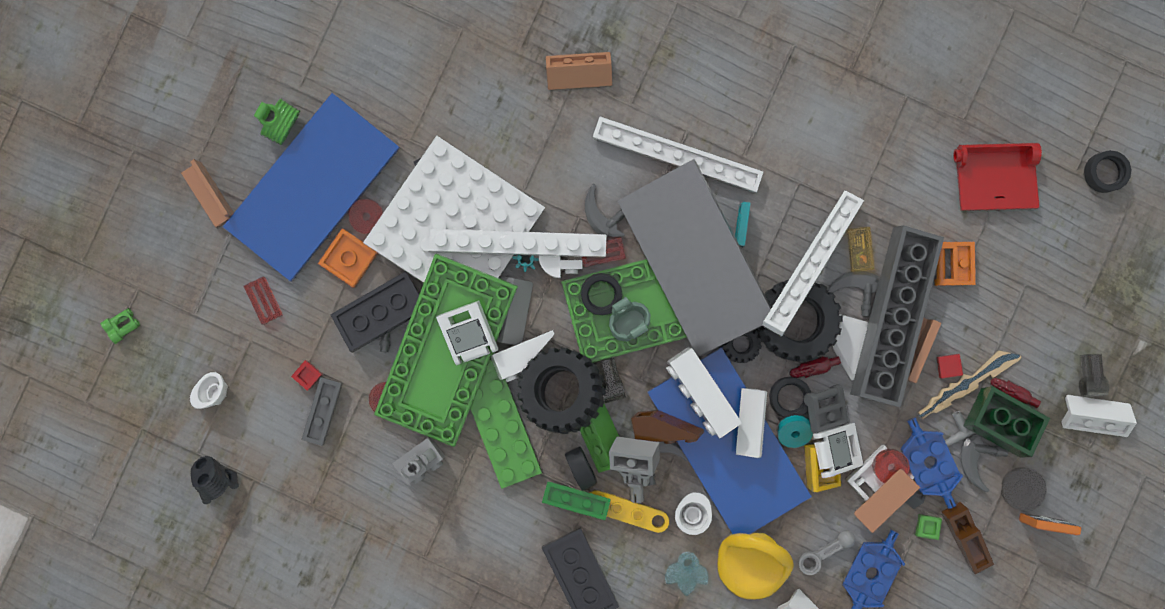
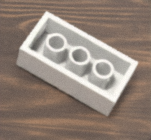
(704, 393)

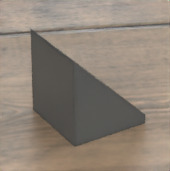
(916, 499)

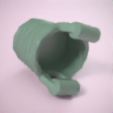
(629, 320)

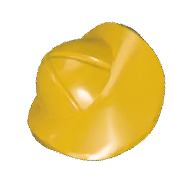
(753, 565)

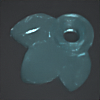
(686, 576)

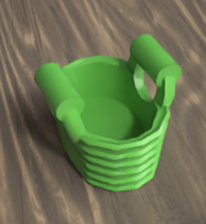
(281, 125)

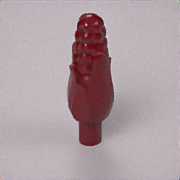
(815, 367)
(1015, 391)

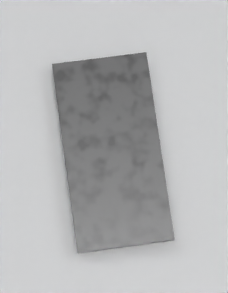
(696, 258)

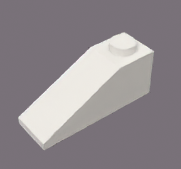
(516, 358)

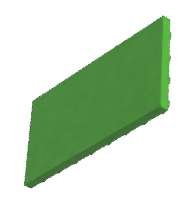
(637, 285)
(424, 383)

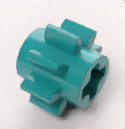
(525, 265)

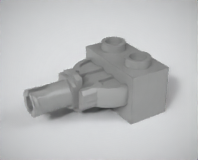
(419, 460)
(635, 462)

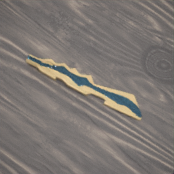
(995, 365)

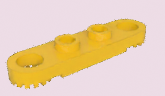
(633, 513)

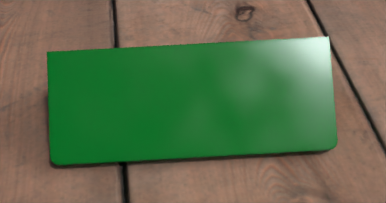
(576, 500)

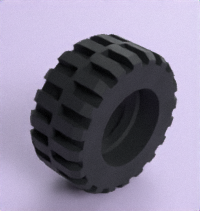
(823, 336)
(535, 382)

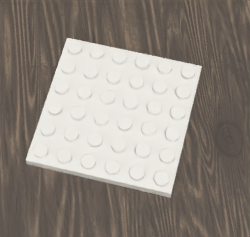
(452, 194)

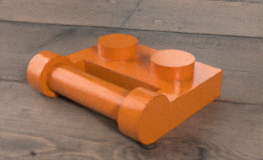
(961, 264)

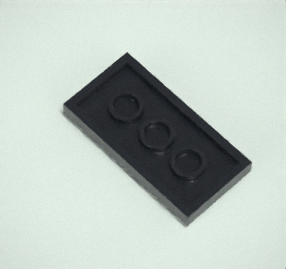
(376, 312)
(579, 572)

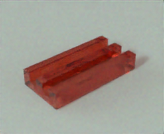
(610, 250)
(273, 302)

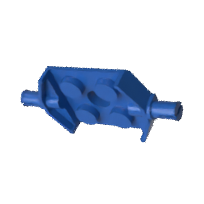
(943, 475)
(872, 591)

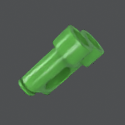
(114, 331)

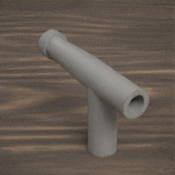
(962, 434)

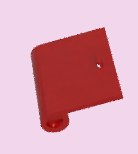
(998, 171)

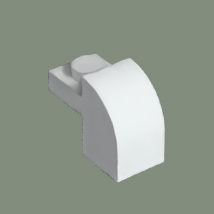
(553, 265)

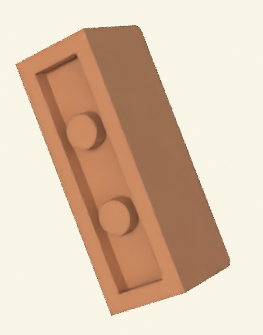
(579, 70)
(207, 193)
(925, 341)
(886, 500)

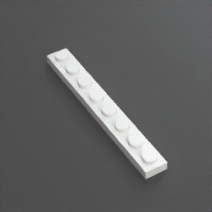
(677, 154)
(517, 243)
(812, 263)

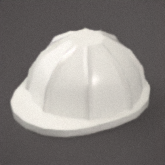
(208, 391)
(693, 514)

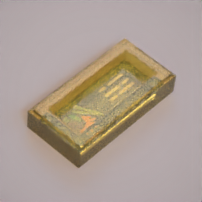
(860, 249)

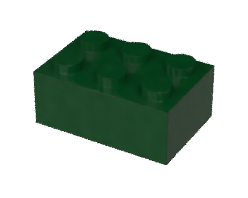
(1006, 422)

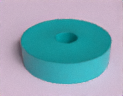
(793, 439)

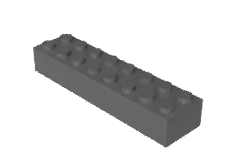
(897, 316)

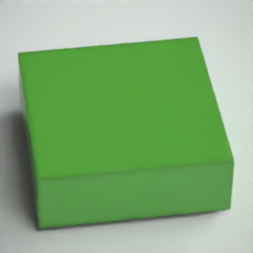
(928, 526)

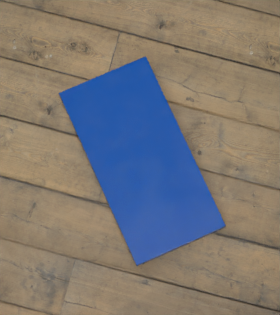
(311, 187)
(742, 487)

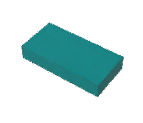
(742, 223)

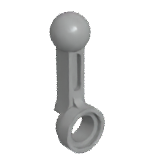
(845, 540)

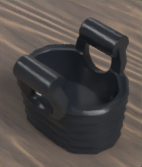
(210, 478)

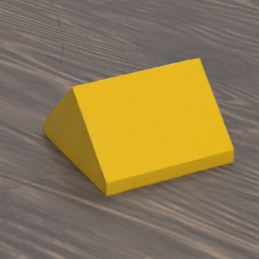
(813, 472)

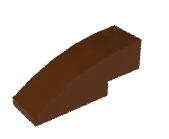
(968, 537)

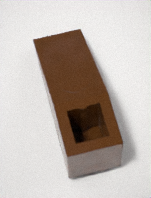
(661, 427)

